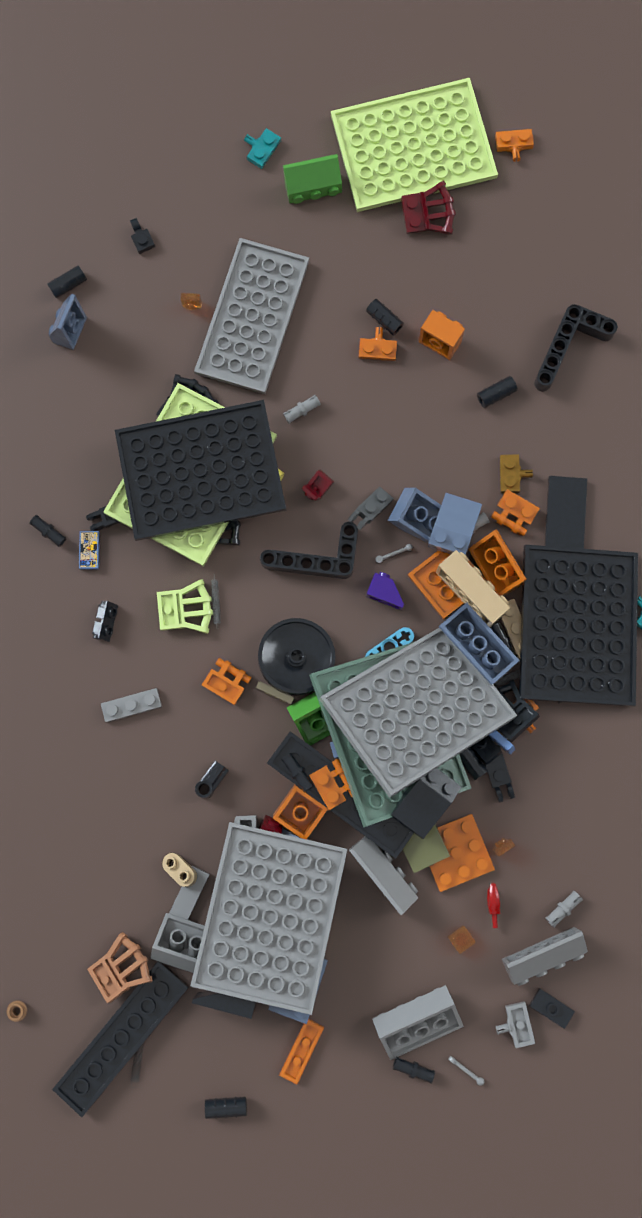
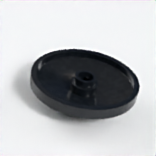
(293, 652)

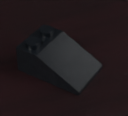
(425, 802)
(225, 1003)

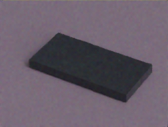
(566, 512)

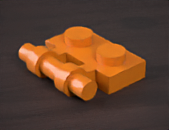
(519, 508)
(223, 686)
(327, 786)

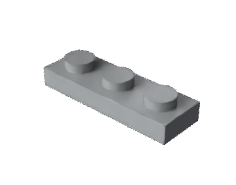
(131, 705)

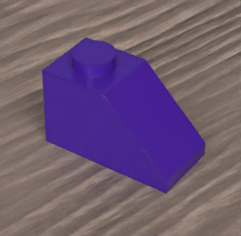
(385, 591)

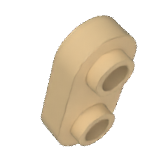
(178, 869)

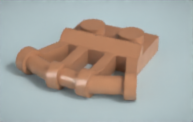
(109, 976)

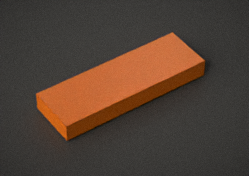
(301, 1051)

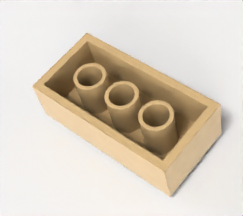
(472, 588)

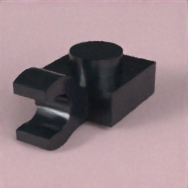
(141, 238)

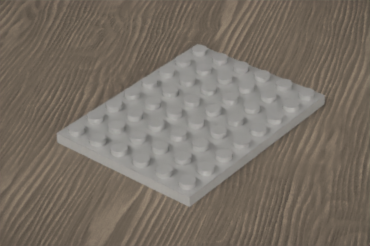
(416, 710)
(269, 918)

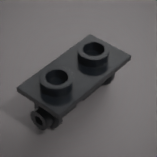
(107, 612)

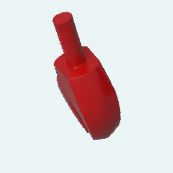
(493, 903)

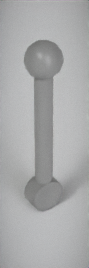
(379, 559)
(480, 1081)

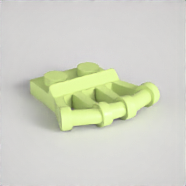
(172, 608)

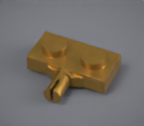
(511, 473)

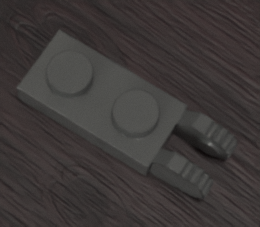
(371, 507)

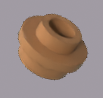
(11, 1013)

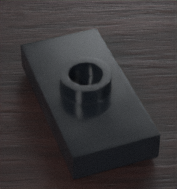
(487, 749)
(551, 1008)

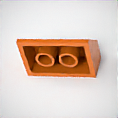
(497, 563)

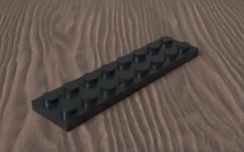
(387, 834)
(120, 1039)

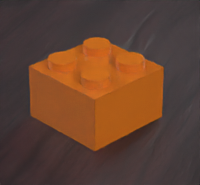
(441, 334)
(299, 812)

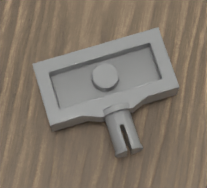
(517, 1025)

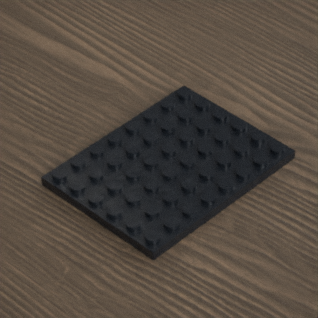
(199, 470)
(579, 625)

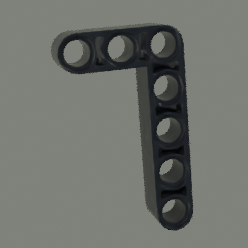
(563, 340)
(317, 561)

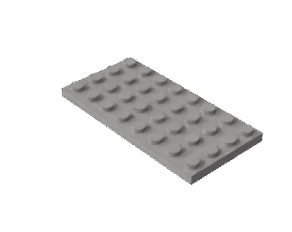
(252, 316)

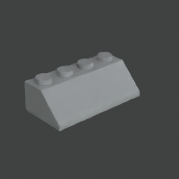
(384, 874)
(178, 942)
(545, 955)
(417, 1022)

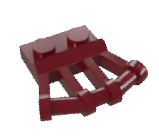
(416, 211)

